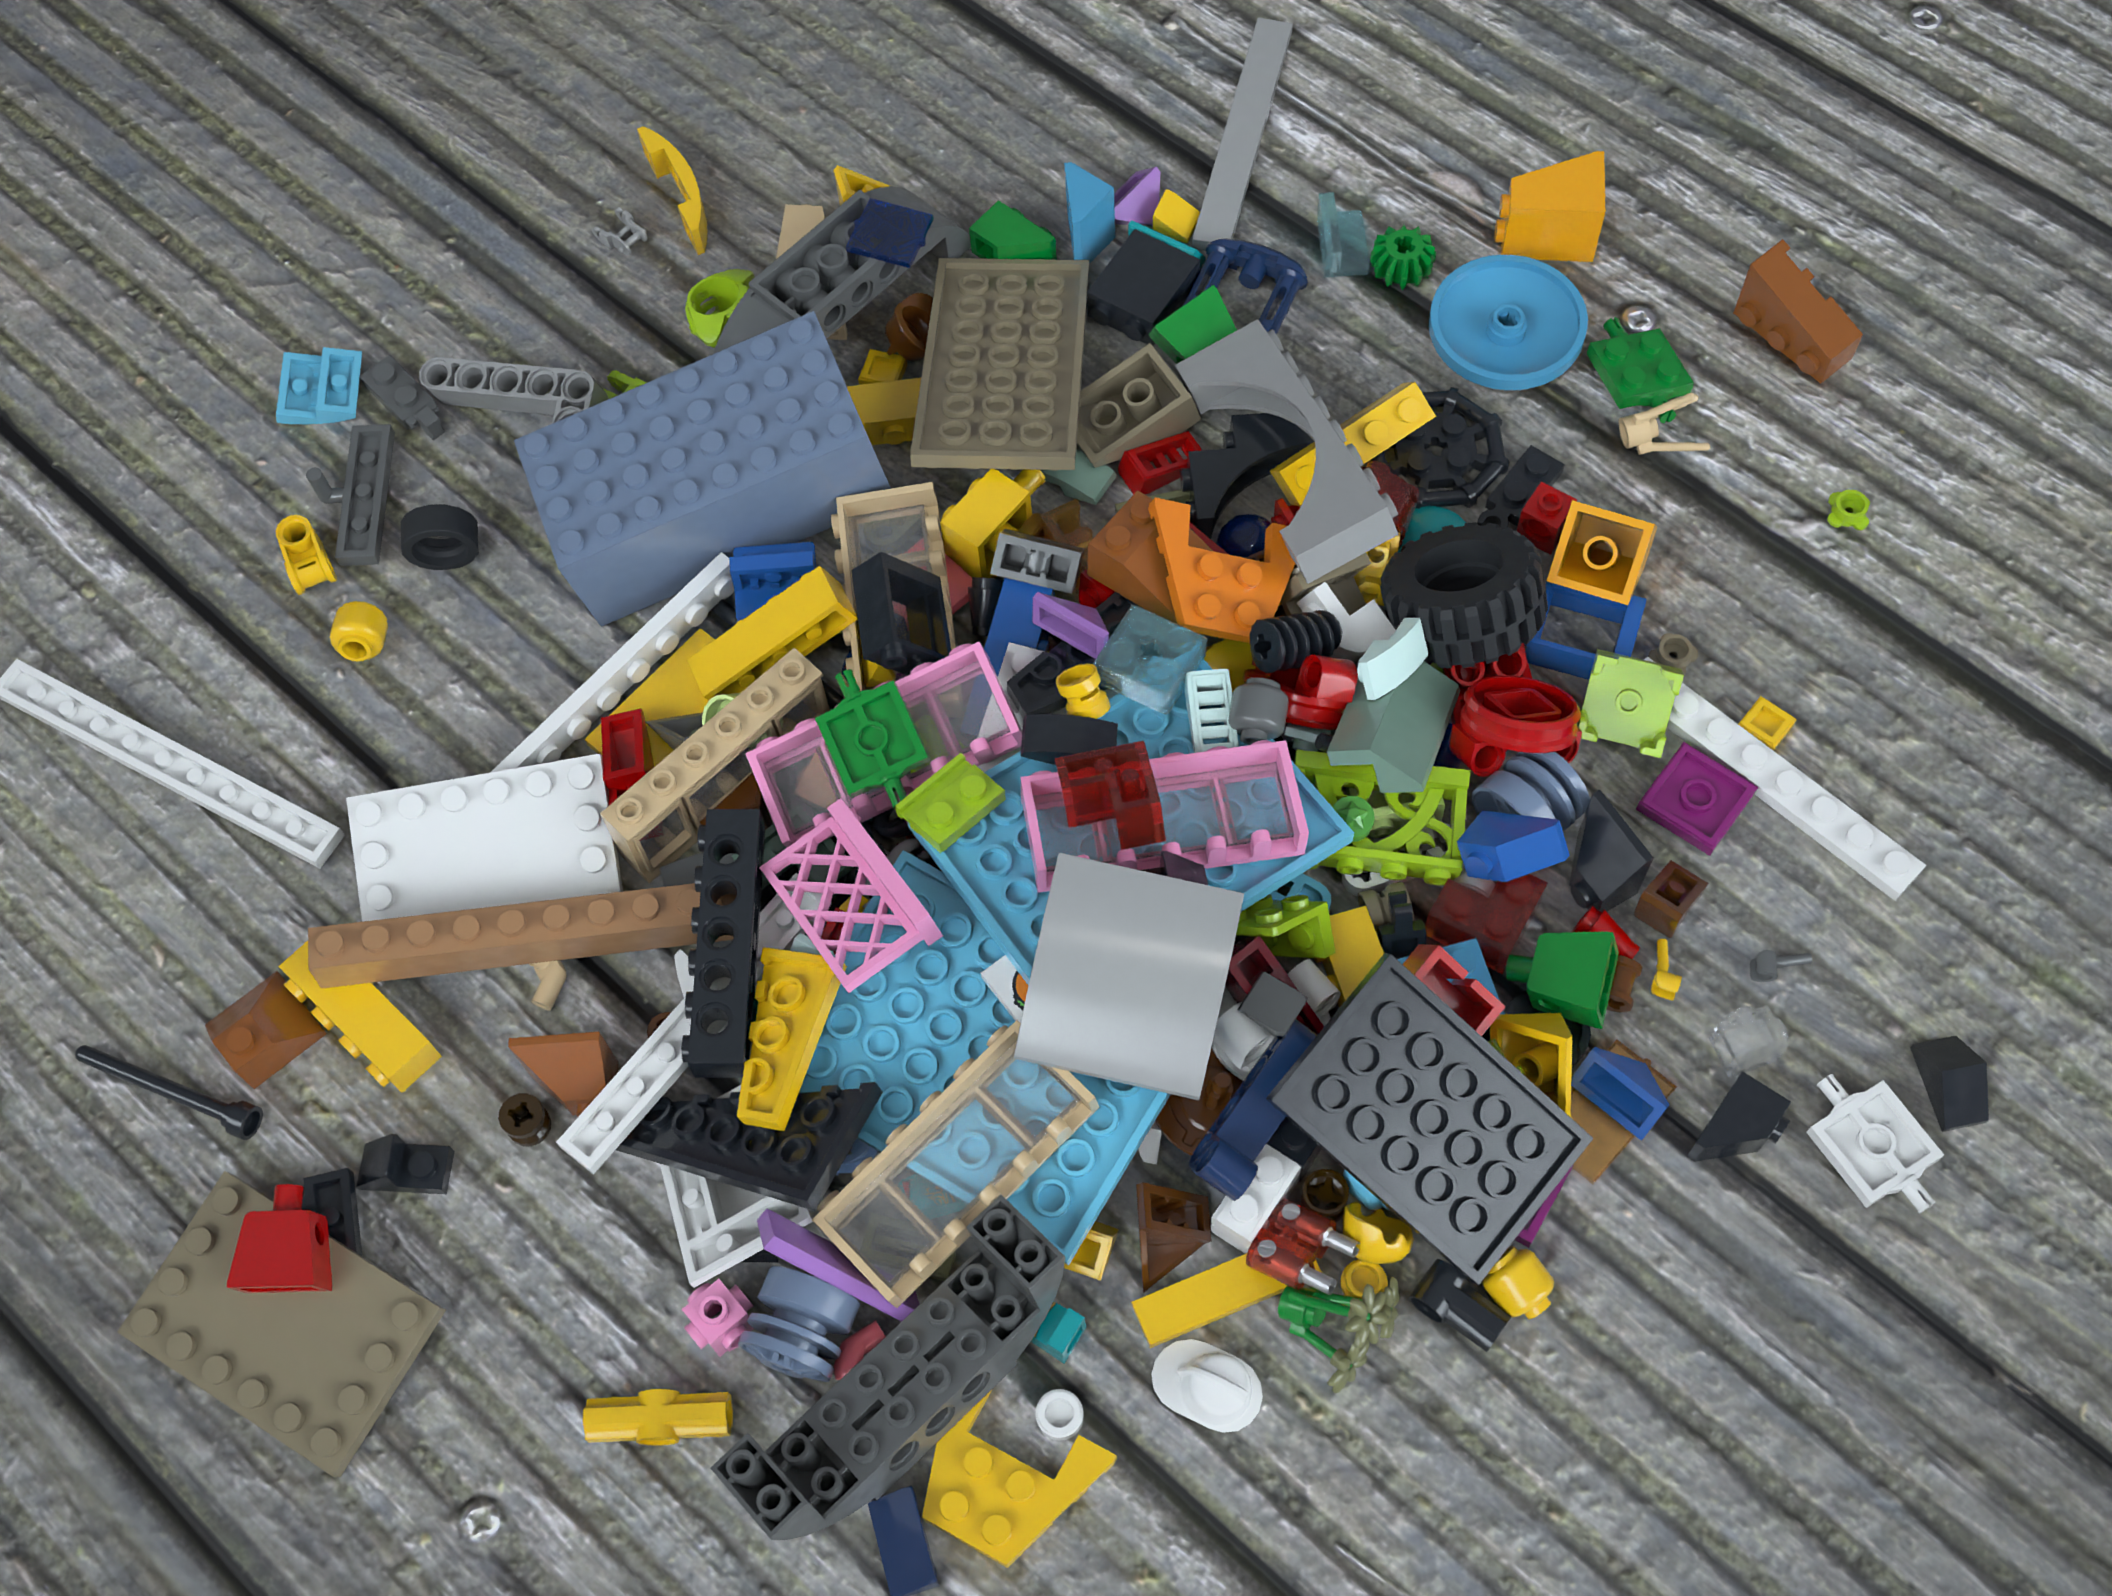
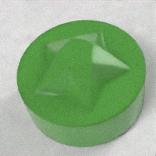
(1356, 814)

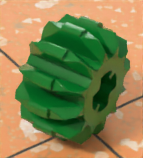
(1403, 256)

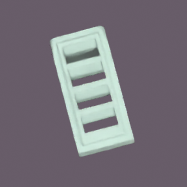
(1207, 689)

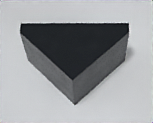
(1954, 1082)

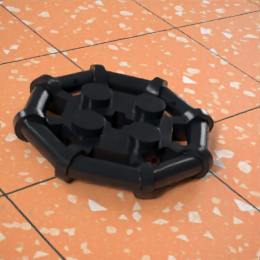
(1458, 452)

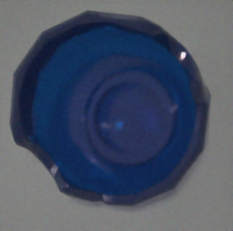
(1243, 535)

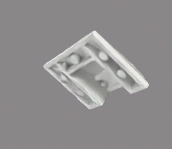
(719, 1220)

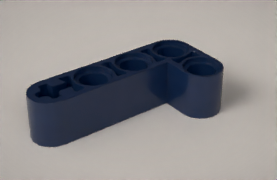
(1248, 1120)

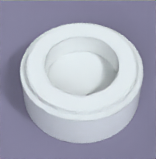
(1059, 1414)

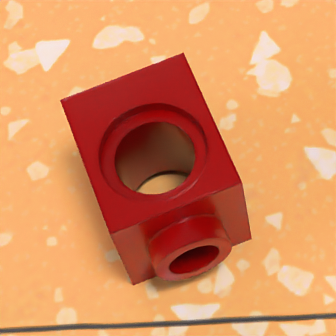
(1545, 517)

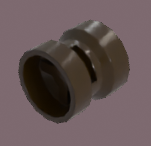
(1327, 1188)

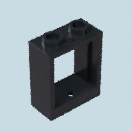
(888, 580)

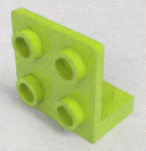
(1290, 926)

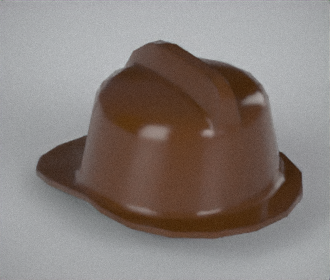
(909, 327)

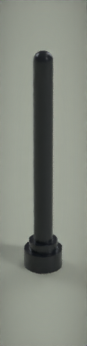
(238, 1118)

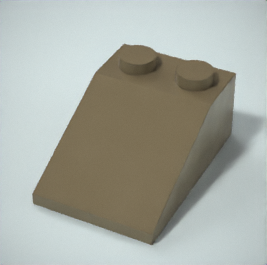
(1132, 408)

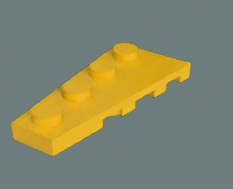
(790, 1017)

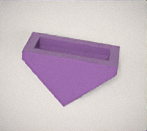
(1138, 198)
(1071, 622)

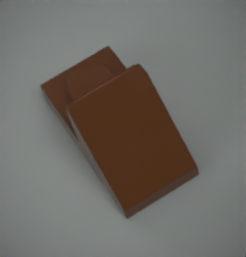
(1669, 898)

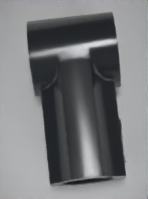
(1447, 1297)

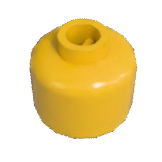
(358, 631)
(1519, 1283)

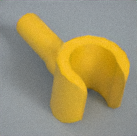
(1664, 983)

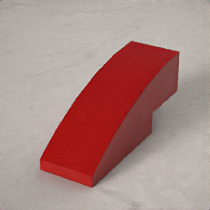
(624, 751)

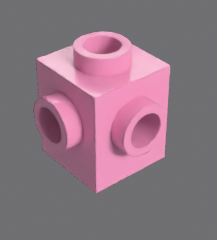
(726, 1329)

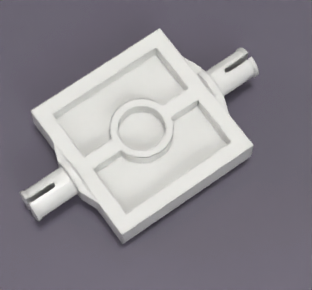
(1875, 1143)

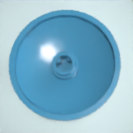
(1508, 322)

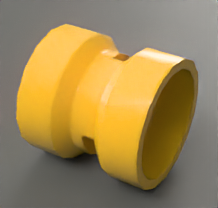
(1082, 691)

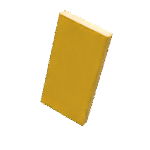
(664, 694)

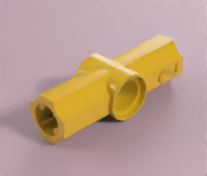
(658, 1417)

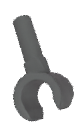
(1765, 965)

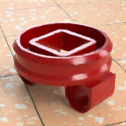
(1315, 690)
(1491, 727)

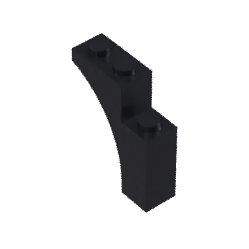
(1248, 454)

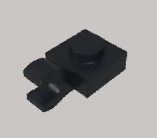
(1403, 933)

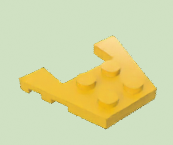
(998, 1500)

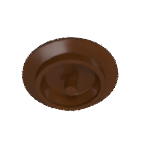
(1188, 1120)

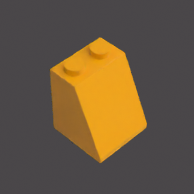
(1554, 211)
(1601, 552)

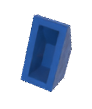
(1511, 845)

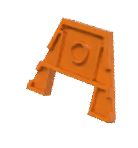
(1216, 590)

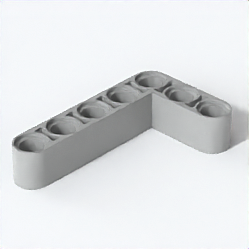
(499, 379)

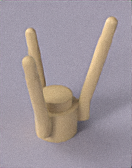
(1641, 427)

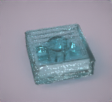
(1170, 652)

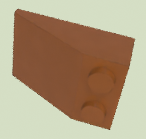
(1129, 560)

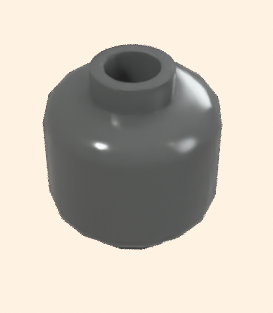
(1258, 710)

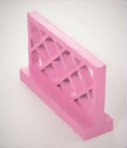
(884, 883)

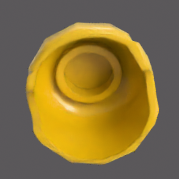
(1380, 1237)

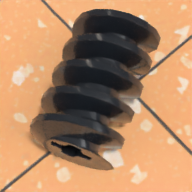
(1289, 640)

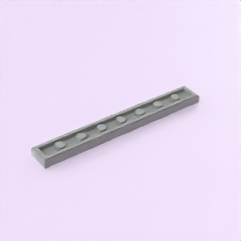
(1243, 132)

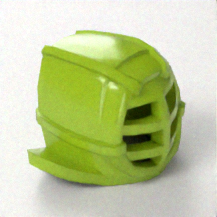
(726, 292)

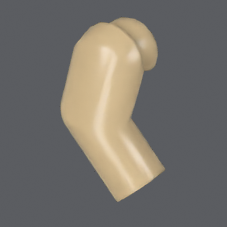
(552, 977)

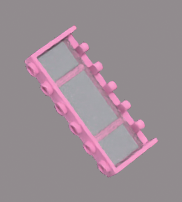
(955, 710)
(1215, 811)

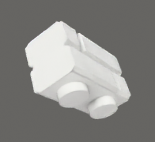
(1242, 1219)

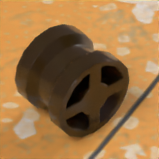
(531, 1128)

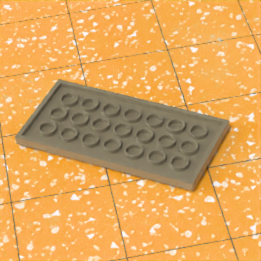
(1002, 365)

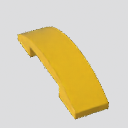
(665, 160)

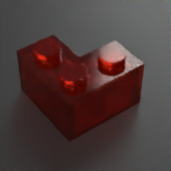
(1114, 786)
(1494, 921)

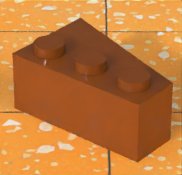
(1794, 316)

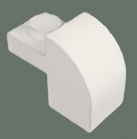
(1358, 629)

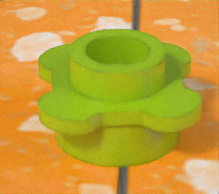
(1852, 501)

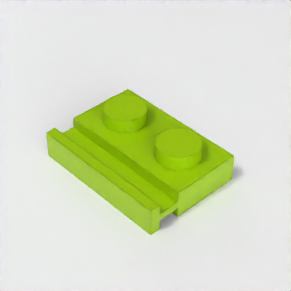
(950, 802)

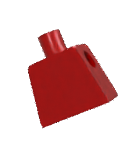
(282, 1248)

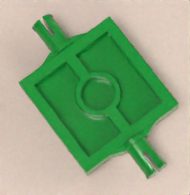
(1639, 368)
(872, 738)

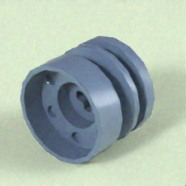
(1535, 787)
(796, 1331)

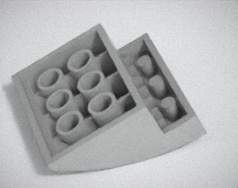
(1128, 976)

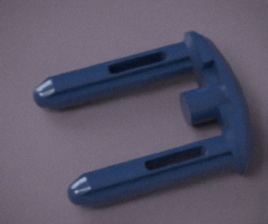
(1256, 263)

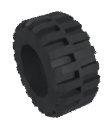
(1471, 588)

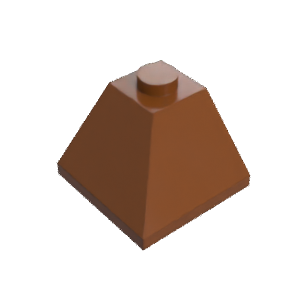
(264, 1031)
(568, 1065)

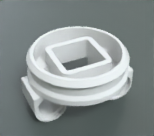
(1241, 1041)

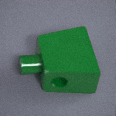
(1194, 326)
(1569, 974)

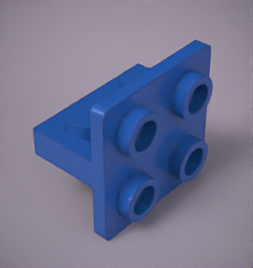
(766, 572)

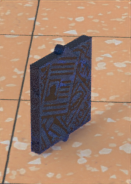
(889, 233)

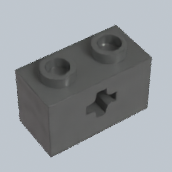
(1037, 561)

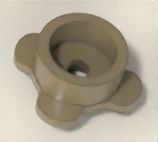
(1675, 645)

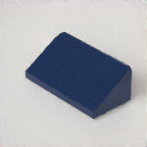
(903, 1543)

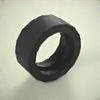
(439, 521)

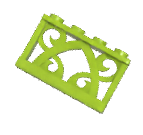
(1383, 855)

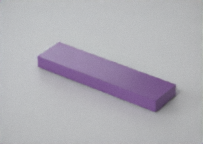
(824, 1261)

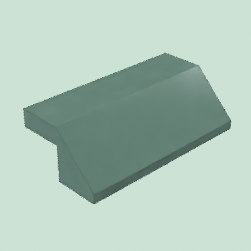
(1398, 730)

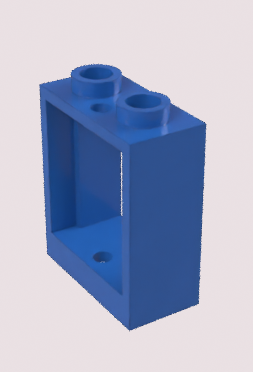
(1576, 661)

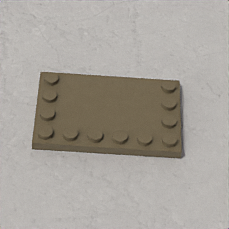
(290, 1362)

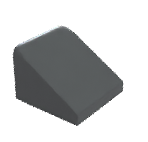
(1272, 1004)

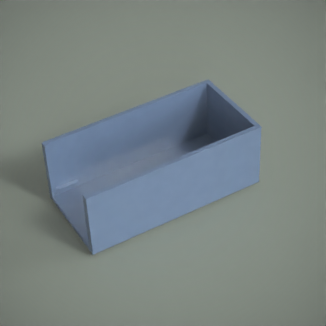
(699, 465)

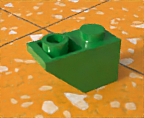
(1009, 235)

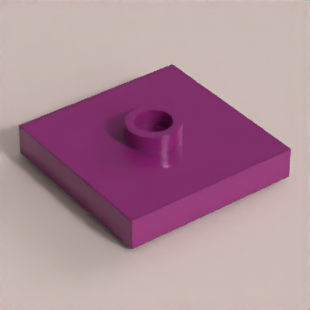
(1696, 798)

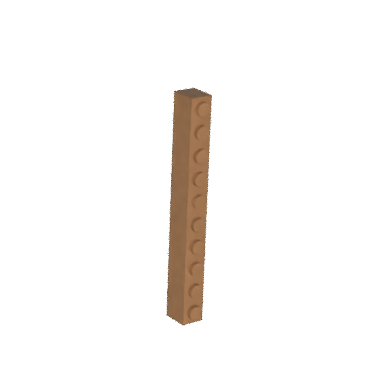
(504, 935)

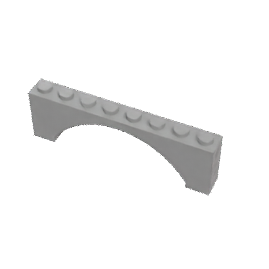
(1342, 507)

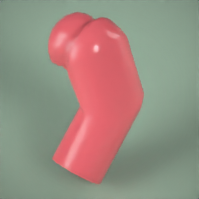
(856, 1347)

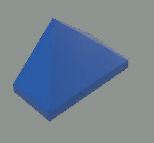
(1621, 1089)

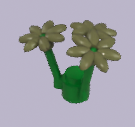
(1309, 1308)

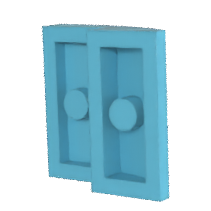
(319, 387)

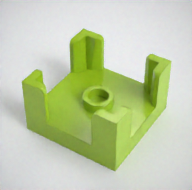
(1629, 701)

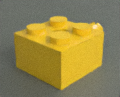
(990, 506)

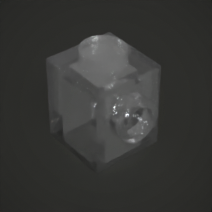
(1749, 1040)

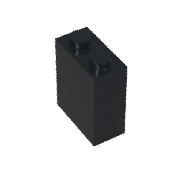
(1142, 286)

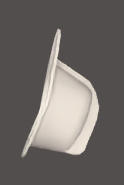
(1207, 1385)

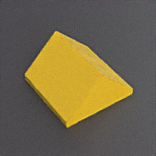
(1542, 1049)

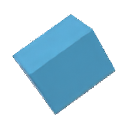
(1088, 212)

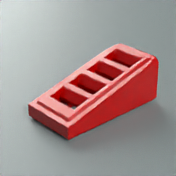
(1139, 472)

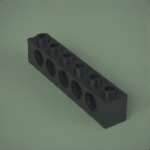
(725, 1052)

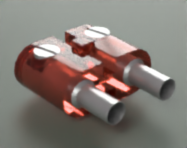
(1292, 1245)

